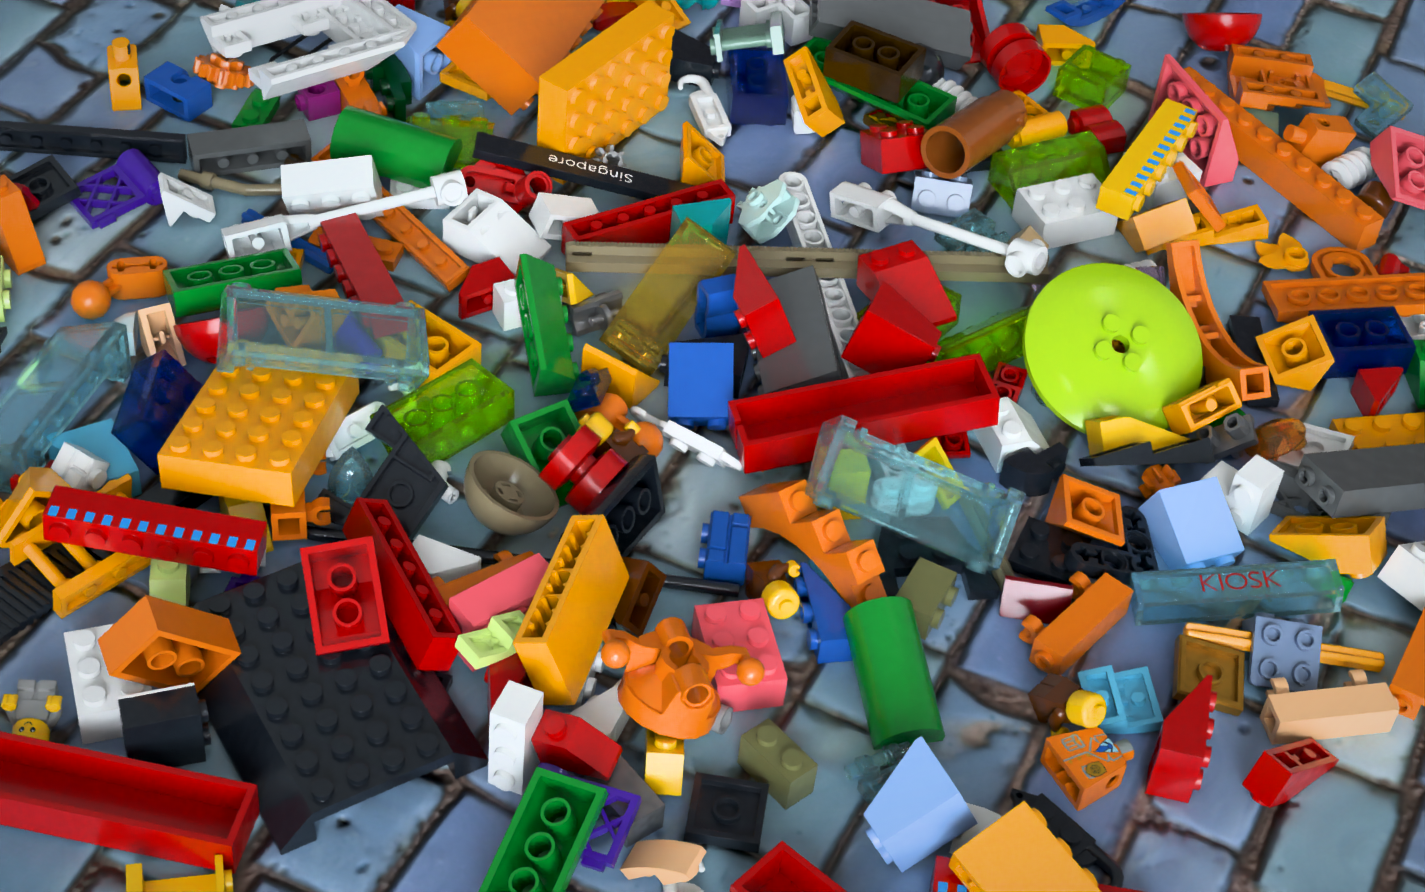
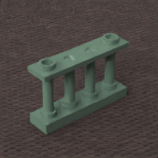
(765, 34)

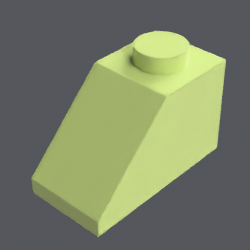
(170, 581)

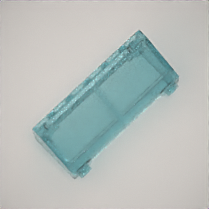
(322, 336)
(55, 390)
(912, 495)

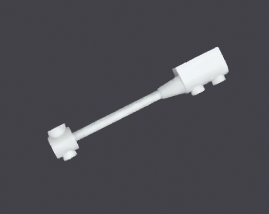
(877, 210)
(279, 230)

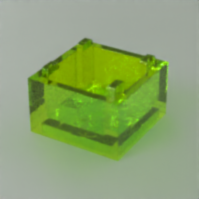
(1091, 78)

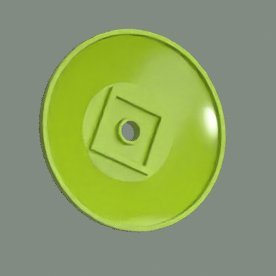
(1072, 351)

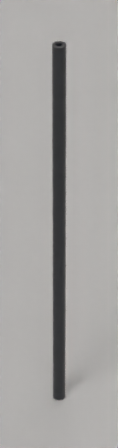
(671, 581)

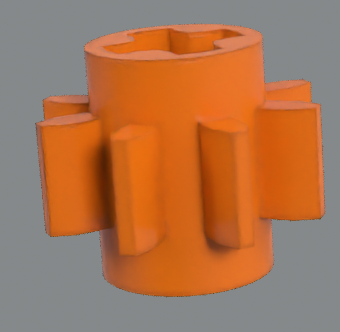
(1157, 478)

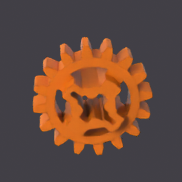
(222, 71)

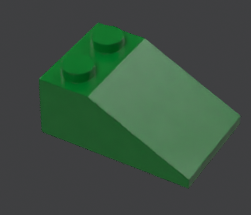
(538, 435)

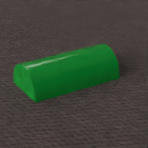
(397, 147)
(199, 286)
(892, 672)
(546, 835)

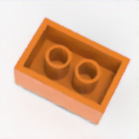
(168, 645)

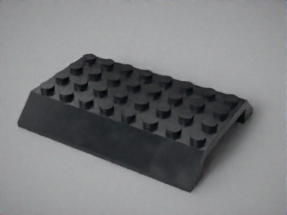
(327, 724)

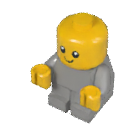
(34, 708)

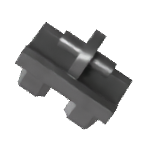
(595, 312)
(1231, 436)

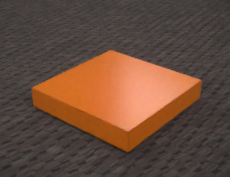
(1199, 196)

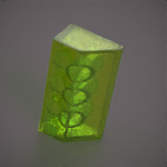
(1047, 162)
(995, 339)
(454, 410)

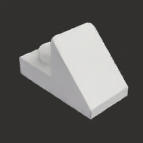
(182, 197)

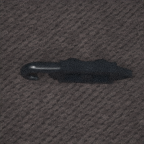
(1081, 843)

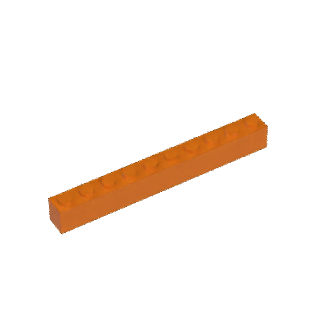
(1295, 175)

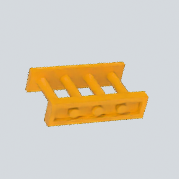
(98, 575)

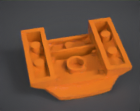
(1273, 78)

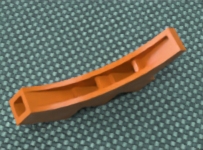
(1220, 354)
(822, 535)

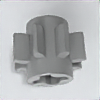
(614, 157)

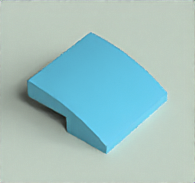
(1128, 698)

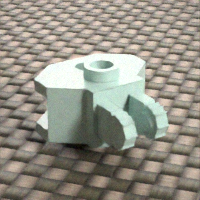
(767, 211)

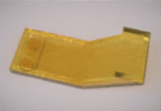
(666, 296)

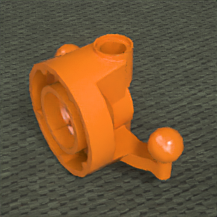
(671, 677)

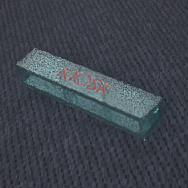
(1236, 592)

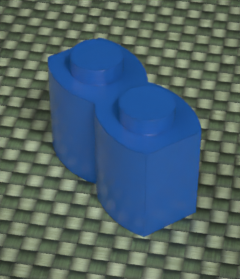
(715, 307)

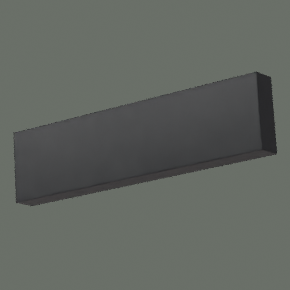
(1243, 333)

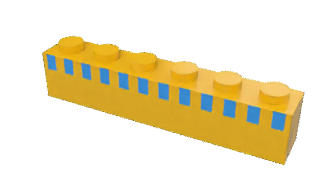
(1147, 159)

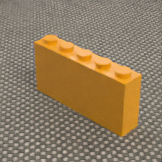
(572, 609)
(1020, 857)

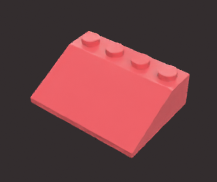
(1213, 142)
(1400, 165)

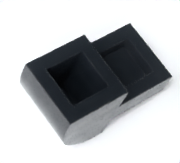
(1034, 472)

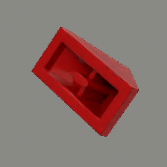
(1374, 388)

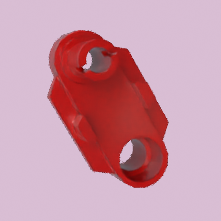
(506, 183)

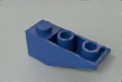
(823, 613)

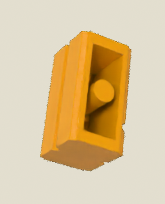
(1202, 406)

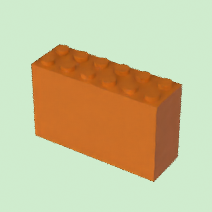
(516, 41)

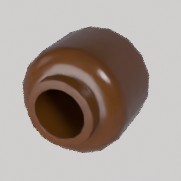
(1376, 196)

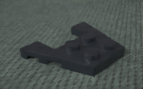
(403, 478)
(902, 553)

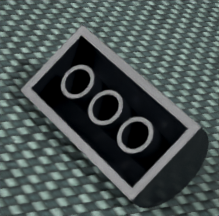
(630, 502)

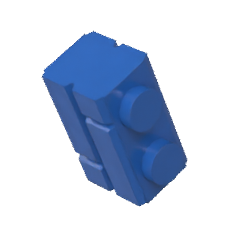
(726, 547)

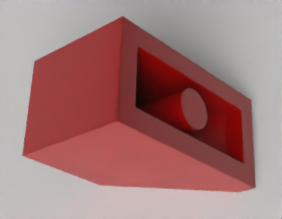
(477, 289)
(575, 745)

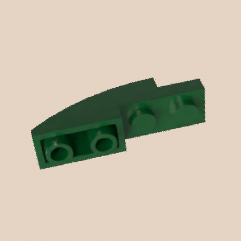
(394, 82)

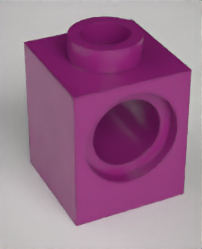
(319, 100)

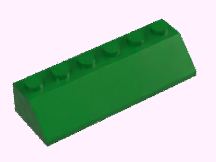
(922, 103)

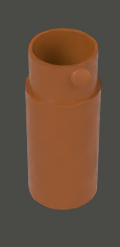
(973, 133)

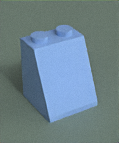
(421, 55)
(1192, 525)
(916, 809)

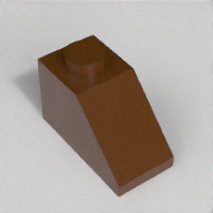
(639, 595)

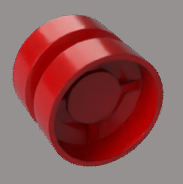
(1015, 58)
(575, 462)

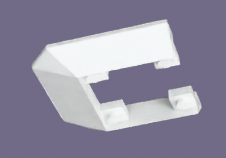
(360, 28)

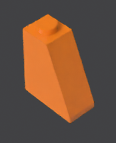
(17, 234)

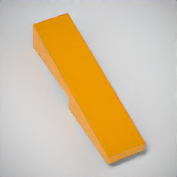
(1240, 224)

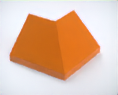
(1087, 510)

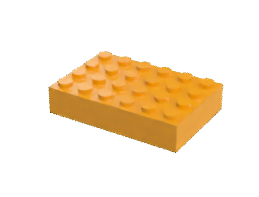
(607, 85)
(256, 434)

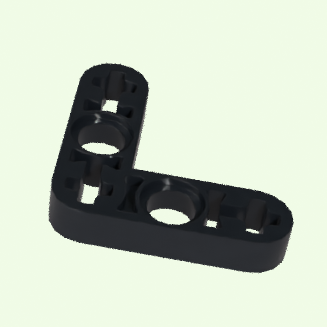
(1091, 558)

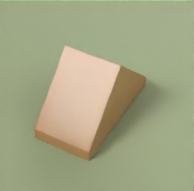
(158, 332)

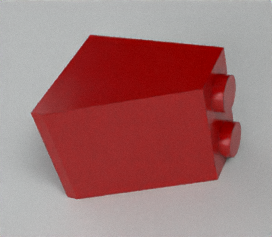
(891, 335)

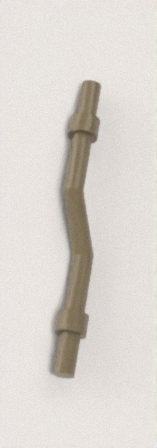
(210, 181)

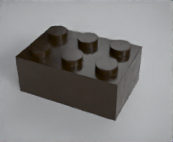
(874, 61)

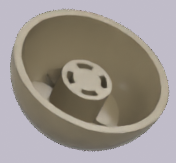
(508, 494)

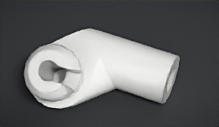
(451, 493)

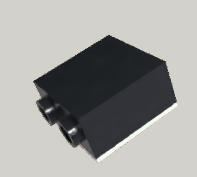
(165, 726)

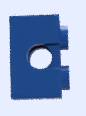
(174, 82)

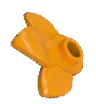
(1284, 255)

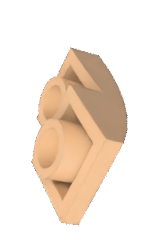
(666, 859)

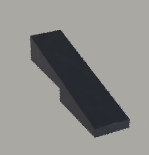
(1141, 453)

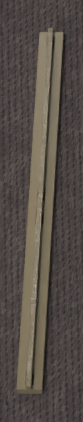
(782, 260)

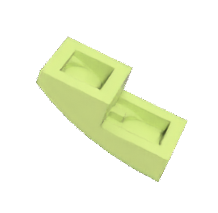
(491, 643)

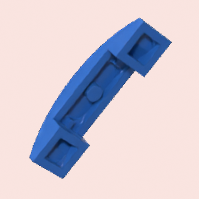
(1082, 12)

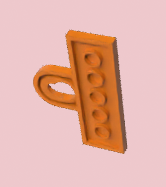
(1294, 298)

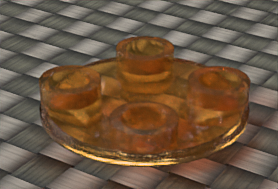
(1278, 438)

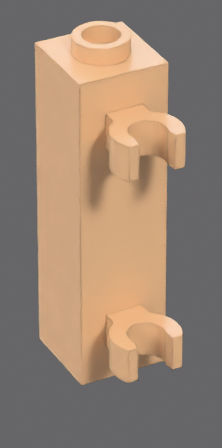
(1328, 712)

